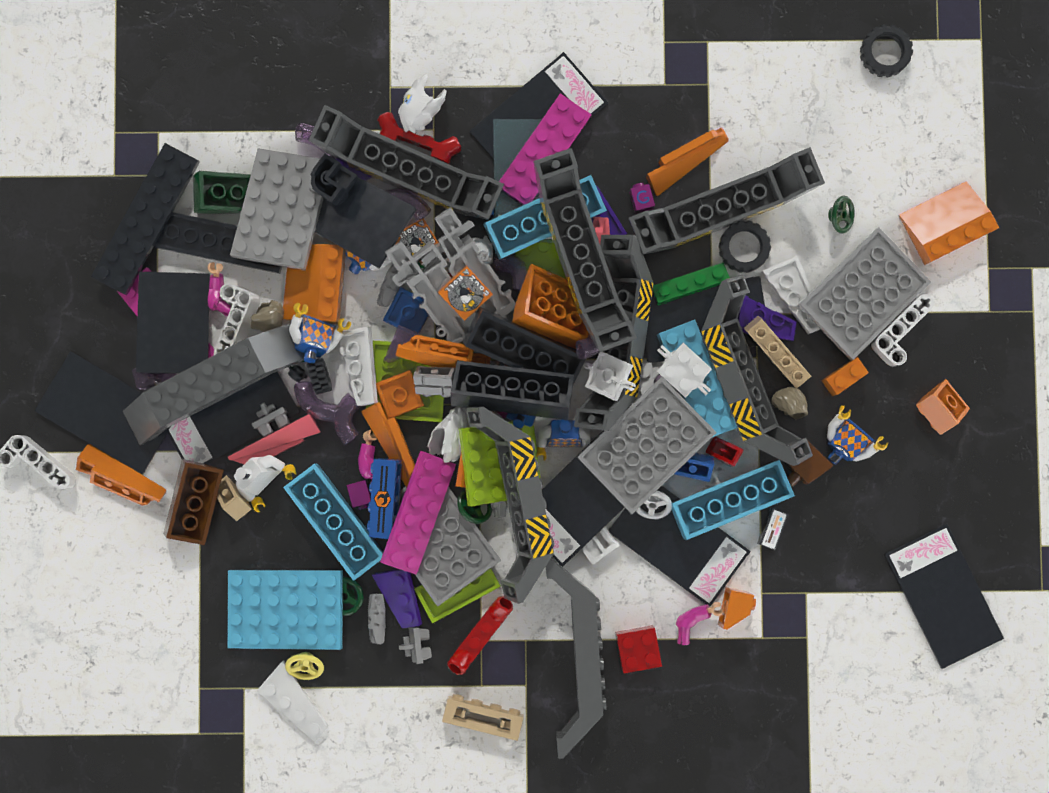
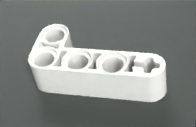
(238, 308)
(904, 327)
(40, 464)

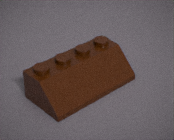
(193, 502)

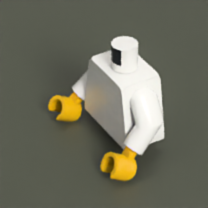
(257, 474)

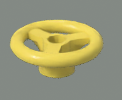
(304, 664)

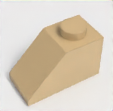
(231, 500)

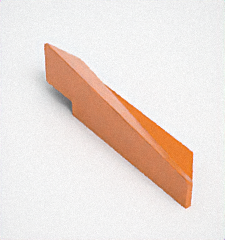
(684, 159)
(438, 352)
(390, 438)
(117, 477)

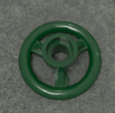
(839, 213)
(469, 512)
(351, 596)

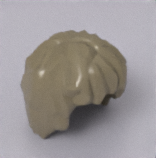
(268, 316)
(791, 402)

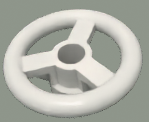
(653, 502)

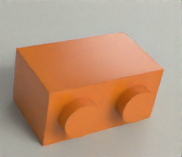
(845, 376)

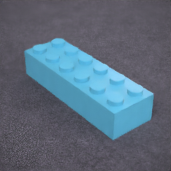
(528, 223)
(713, 406)
(731, 500)
(334, 521)

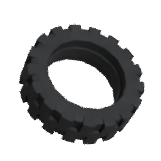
(903, 42)
(759, 233)

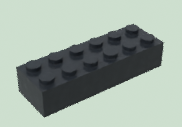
(519, 346)
(512, 390)

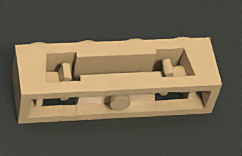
(777, 351)
(478, 707)

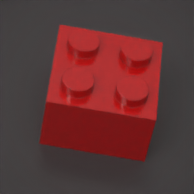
(638, 649)

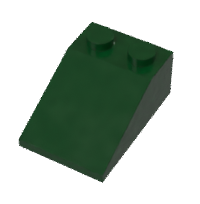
(219, 192)

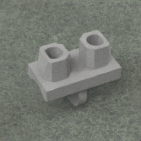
(263, 423)
(413, 646)

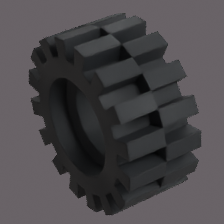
(319, 376)

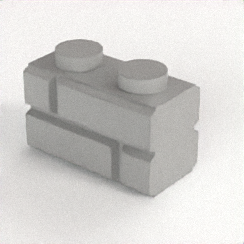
(433, 380)

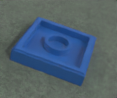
(406, 311)

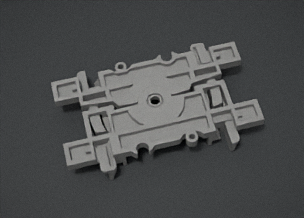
(434, 276)

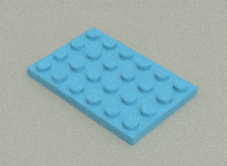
(285, 609)

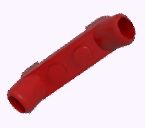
(439, 150)
(480, 635)

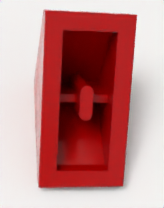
(724, 451)

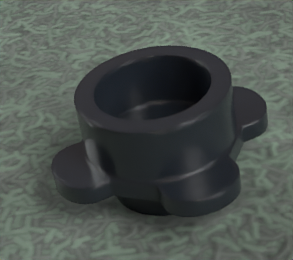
(297, 373)

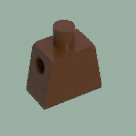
(809, 469)

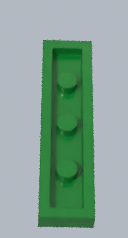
(690, 283)

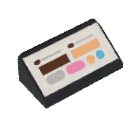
(772, 529)

